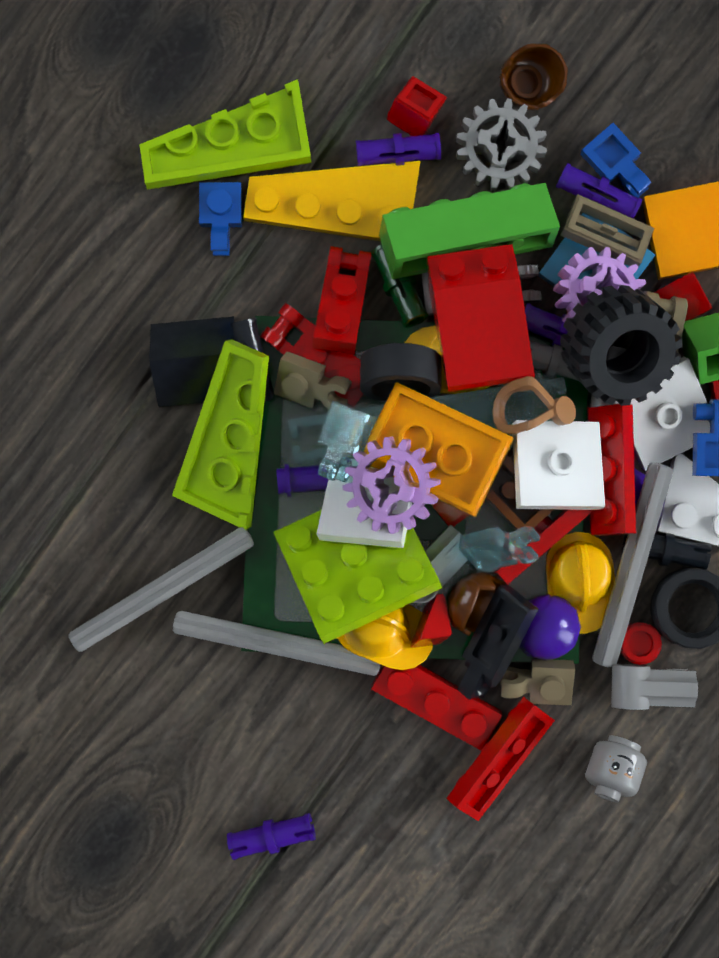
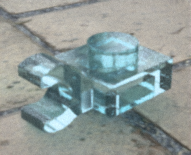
(344, 434)
(495, 549)

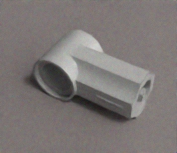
(445, 558)
(640, 687)

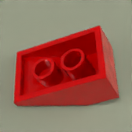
(480, 317)

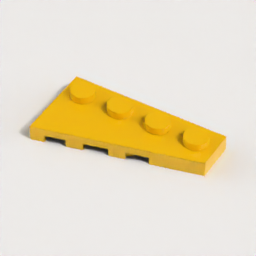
(332, 200)

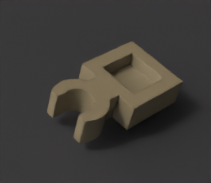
(305, 382)

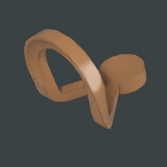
(560, 409)

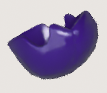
(552, 629)

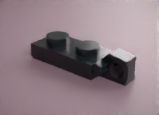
(496, 641)

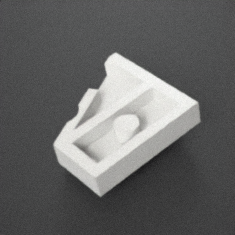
(690, 505)

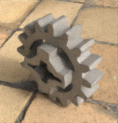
(485, 144)

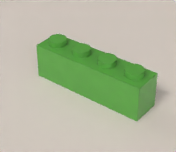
(484, 220)

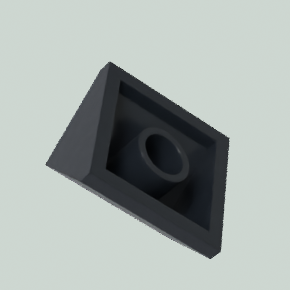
(185, 358)

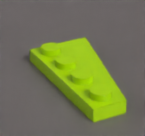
(245, 140)
(225, 445)

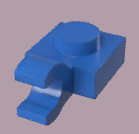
(613, 156)
(220, 208)

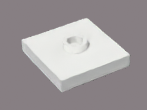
(665, 420)
(559, 466)
(341, 524)

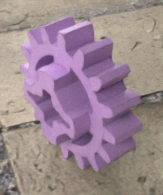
(605, 272)
(373, 479)

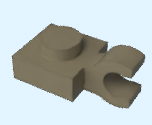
(545, 682)

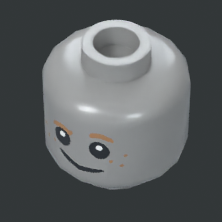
(616, 768)

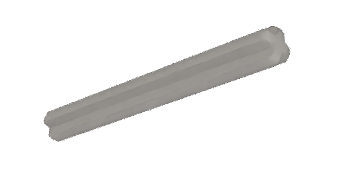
(632, 565)
(161, 589)
(271, 642)

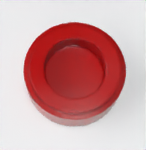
(641, 643)

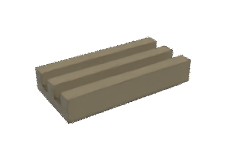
(602, 235)

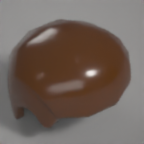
(533, 76)
(470, 600)

